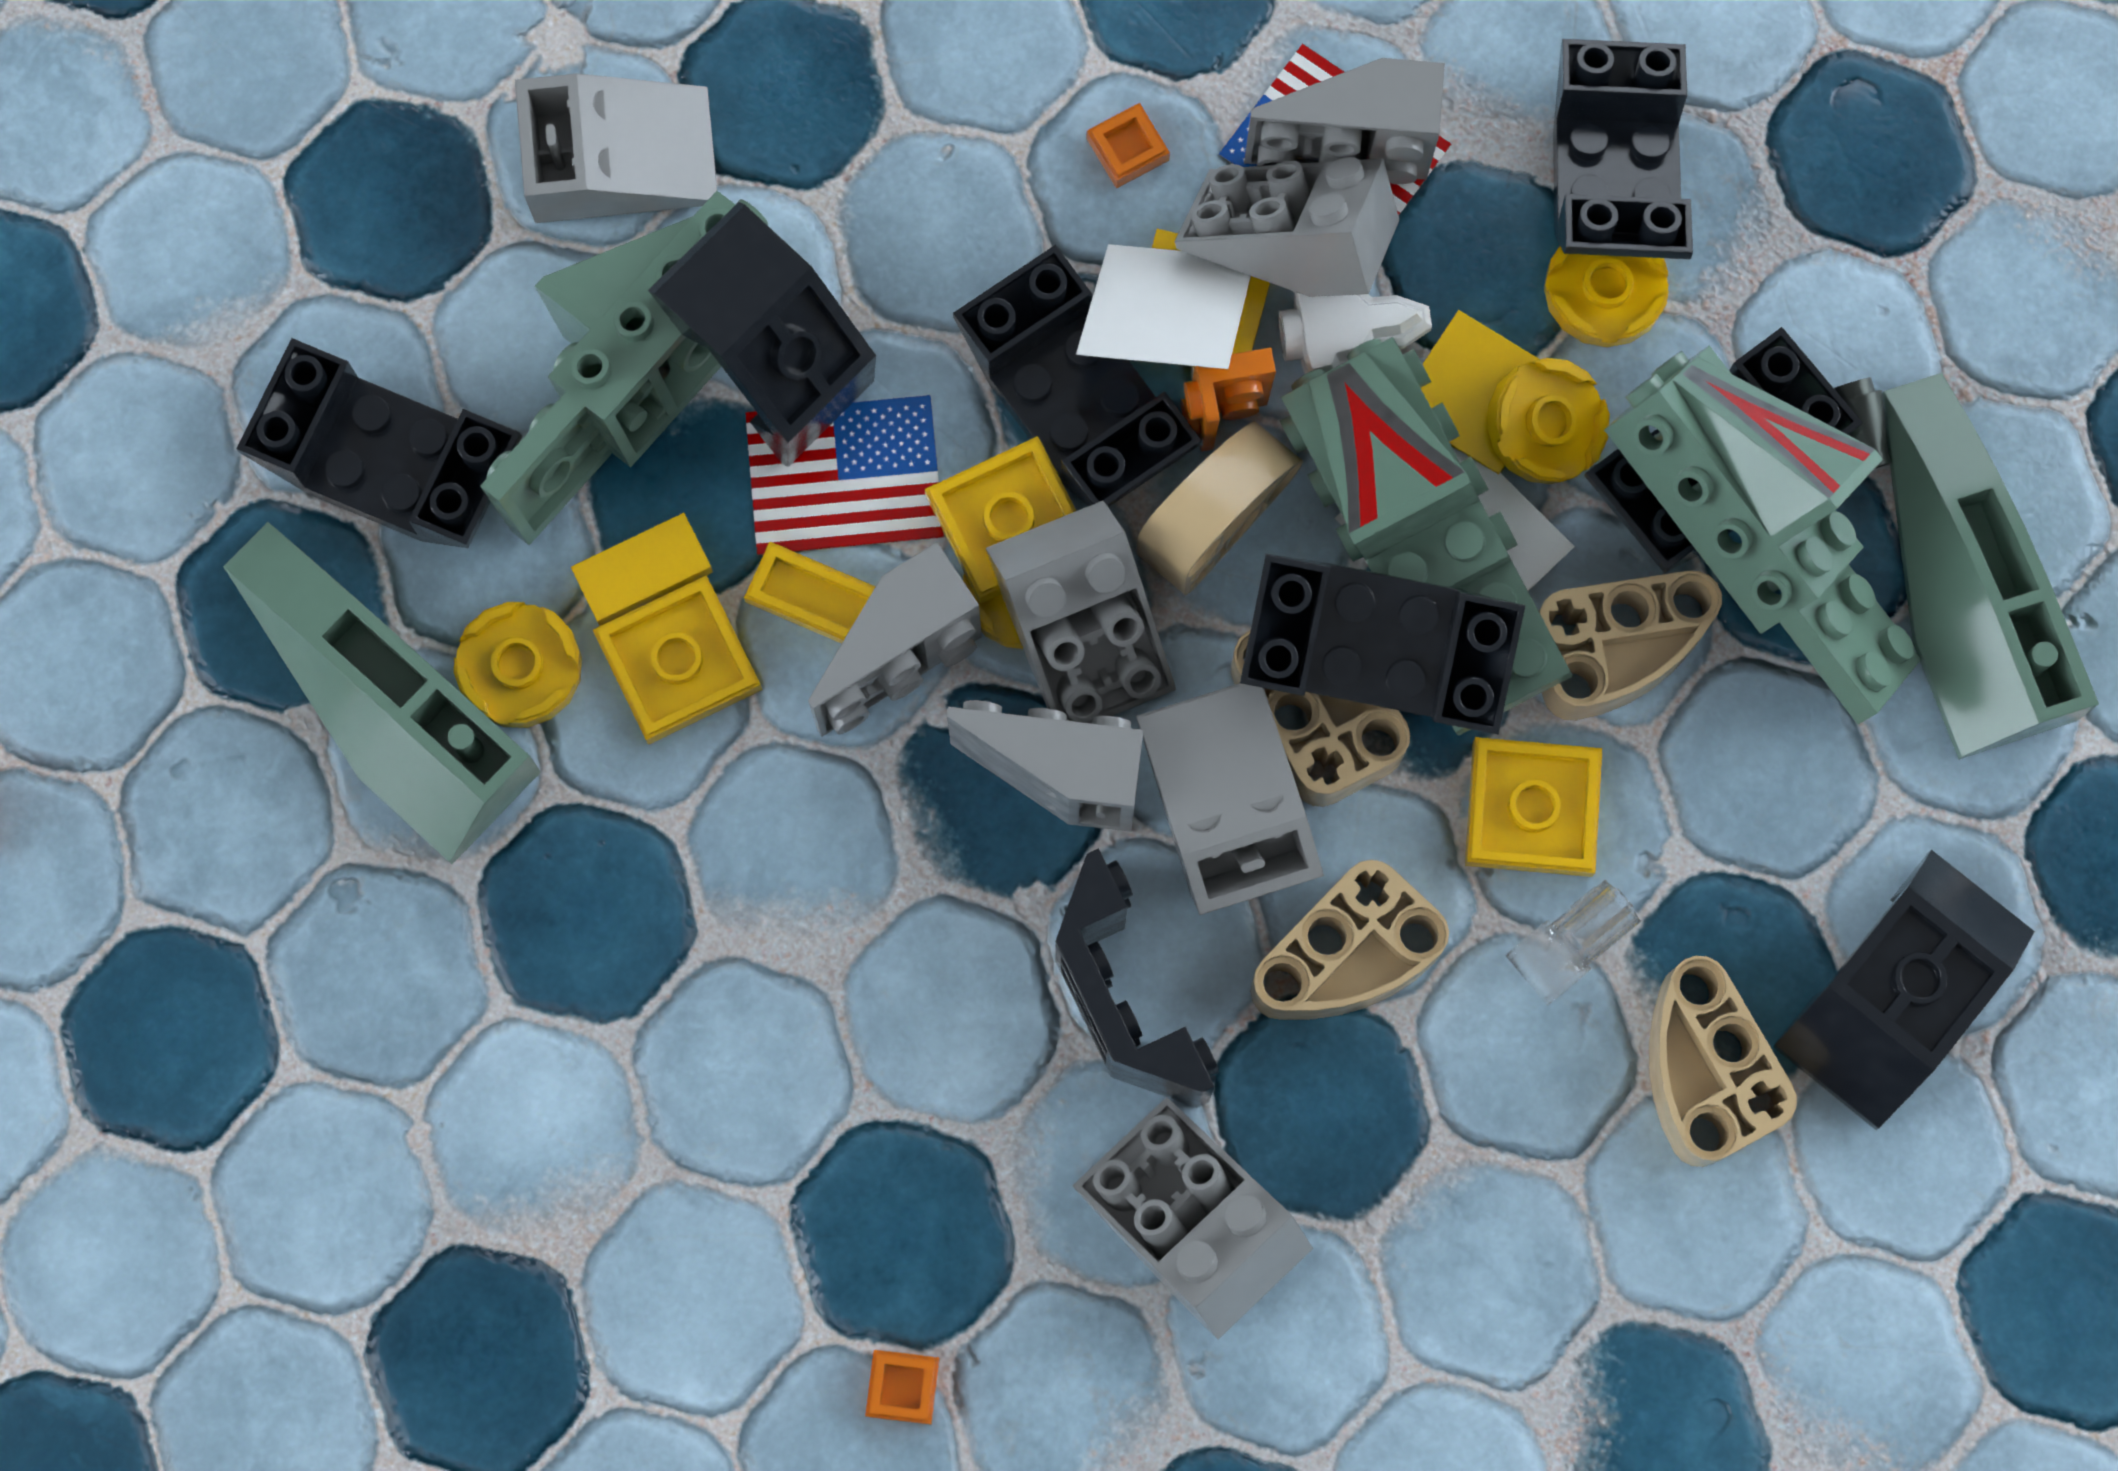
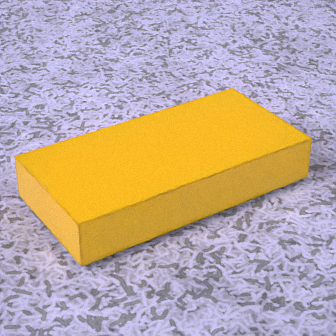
(641, 569)
(807, 592)

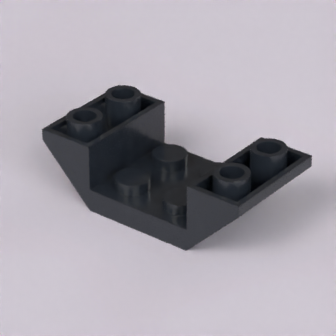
(1620, 150)
(769, 329)
(1772, 366)
(1088, 411)
(374, 448)
(1382, 641)
(1906, 991)
(1167, 1066)

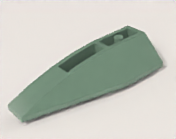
(1975, 582)
(381, 701)

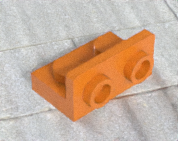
(1229, 391)

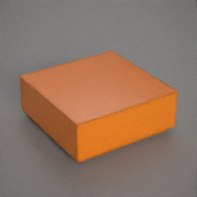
(1128, 145)
(902, 1387)

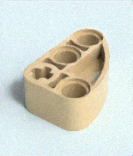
(1216, 506)
(1619, 659)
(1333, 739)
(1372, 955)
(1696, 1083)

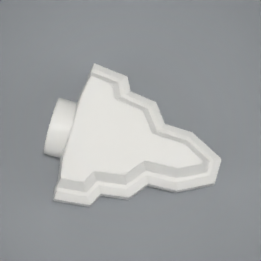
(1328, 327)

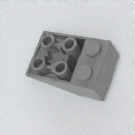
(1366, 113)
(613, 146)
(1296, 223)
(1082, 615)
(907, 627)
(1067, 767)
(1229, 797)
(1194, 1217)

